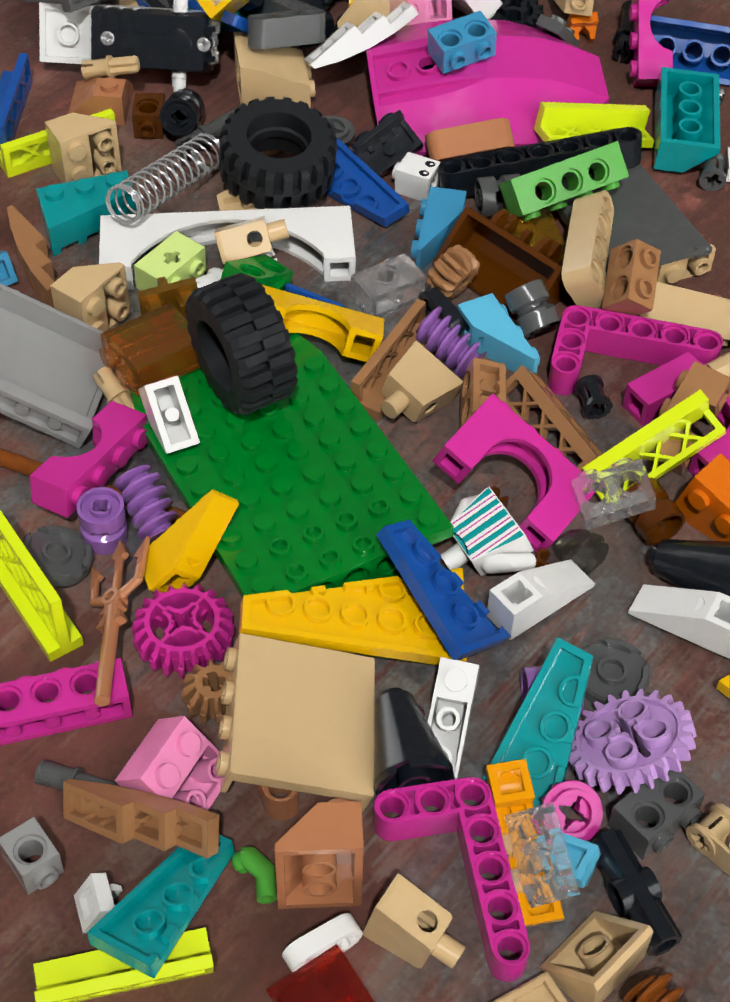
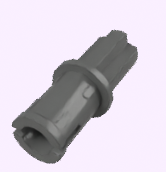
(53, 775)

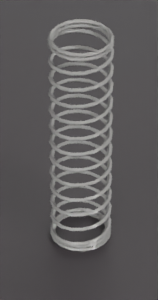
(122, 185)

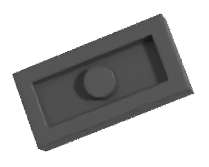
(557, 27)

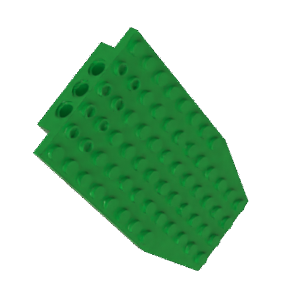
(307, 479)

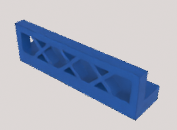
(13, 96)

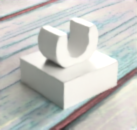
(95, 899)

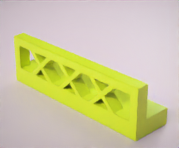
(567, 120)
(32, 150)
(659, 431)
(100, 975)

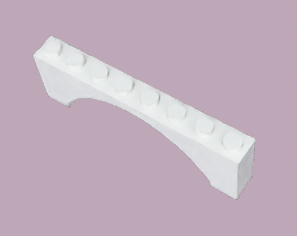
(316, 236)

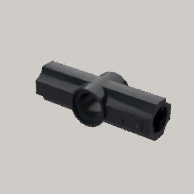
(635, 890)

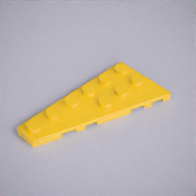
(359, 618)

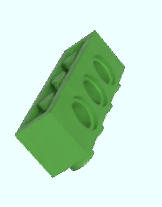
(520, 191)

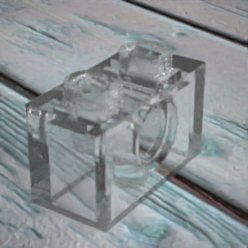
(387, 286)

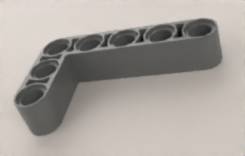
(285, 24)

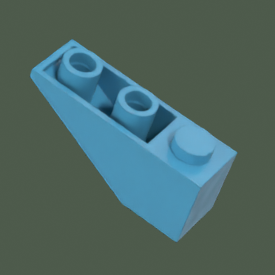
(439, 217)

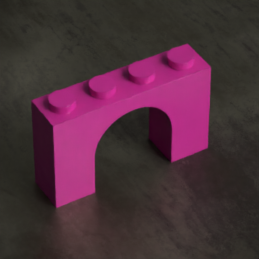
(647, 394)
(501, 431)

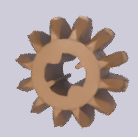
(453, 271)
(203, 691)

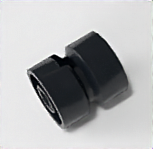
(182, 112)

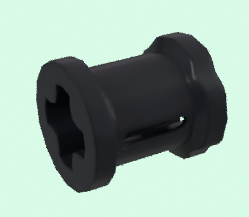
(593, 397)

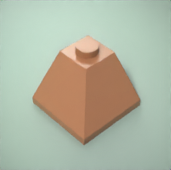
(102, 94)

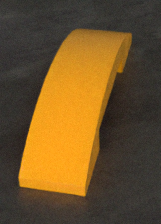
(512, 793)

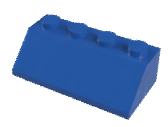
(695, 45)

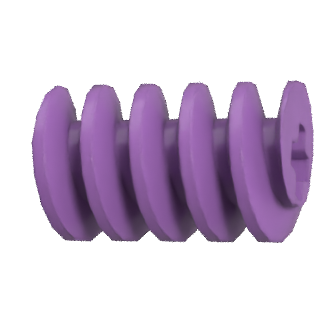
(447, 342)
(145, 502)

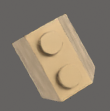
(271, 73)

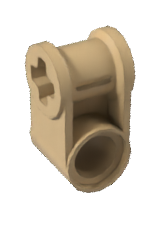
(712, 836)

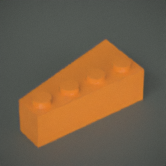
(707, 500)

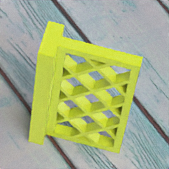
(34, 597)

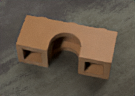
(715, 387)

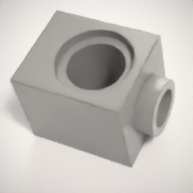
(27, 841)

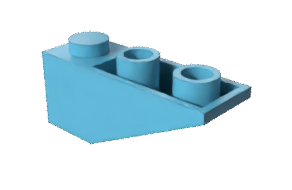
(497, 333)

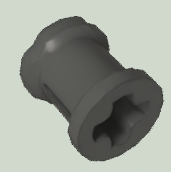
(716, 173)

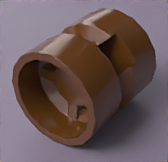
(661, 522)

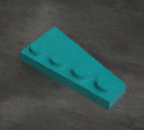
(549, 718)
(159, 909)

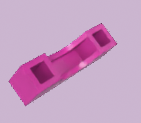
(648, 53)
(63, 480)

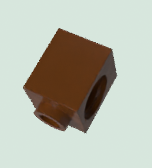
(147, 115)

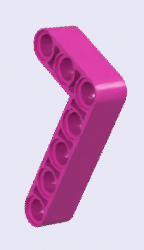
(622, 337)
(477, 857)

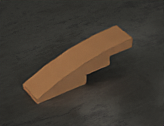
(32, 255)
(141, 815)

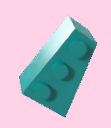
(74, 208)

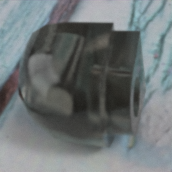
(583, 548)

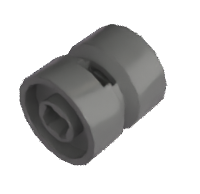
(485, 194)
(532, 308)

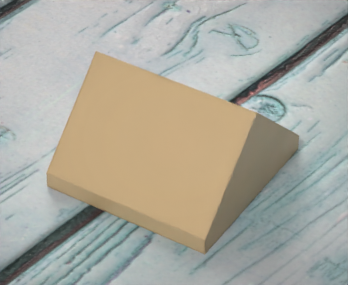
(598, 956)

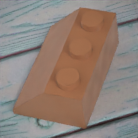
(322, 858)

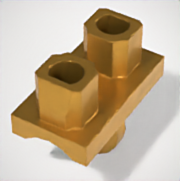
(165, 293)

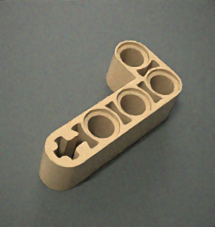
(588, 249)

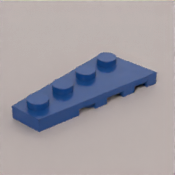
(364, 190)
(439, 593)

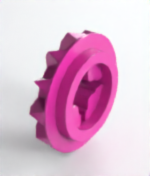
(586, 805)

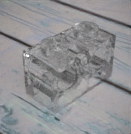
(617, 502)
(541, 854)

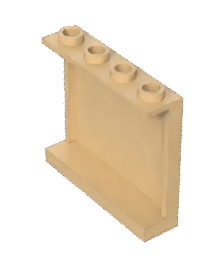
(298, 719)

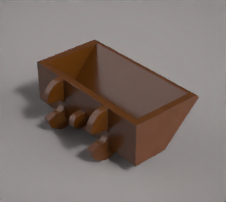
(505, 258)

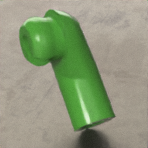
(262, 869)

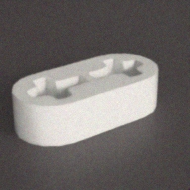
(339, 930)

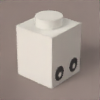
(415, 176)

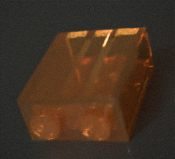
(149, 348)

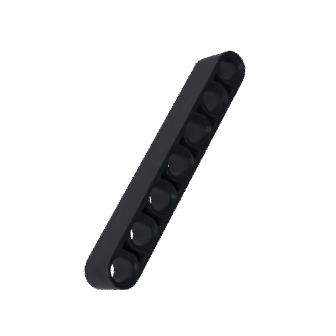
(462, 171)

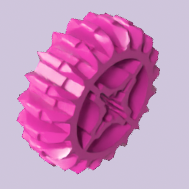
(184, 639)

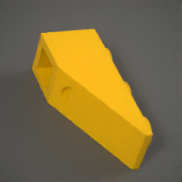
(189, 543)

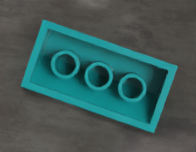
(686, 119)

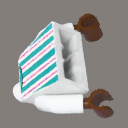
(490, 537)

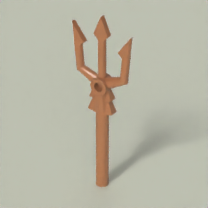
(112, 614)

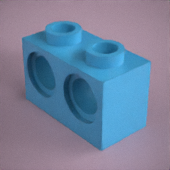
(461, 42)

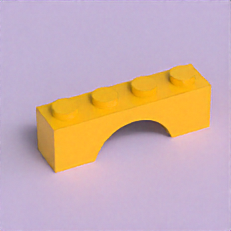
(350, 331)

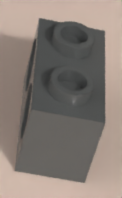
(655, 809)

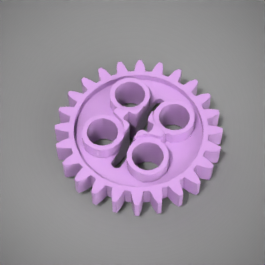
(650, 723)

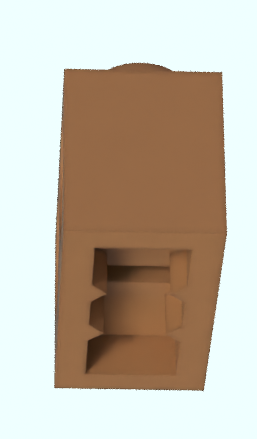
(631, 278)
(480, 381)

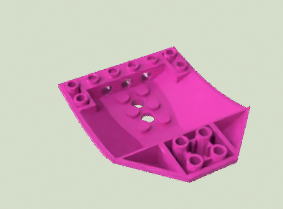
(509, 85)

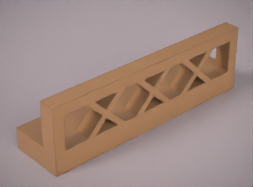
(372, 376)
(552, 410)

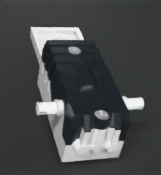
(160, 37)

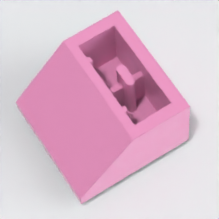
(175, 764)

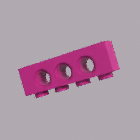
(69, 708)

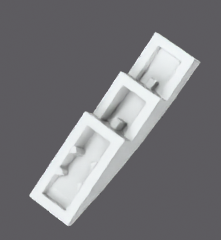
(352, 40)

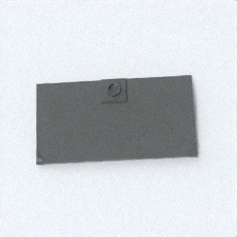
(648, 215)

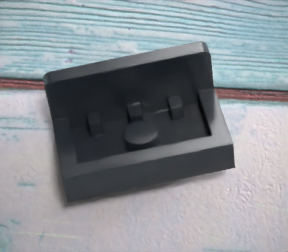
(386, 143)

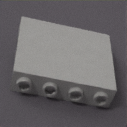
(48, 367)

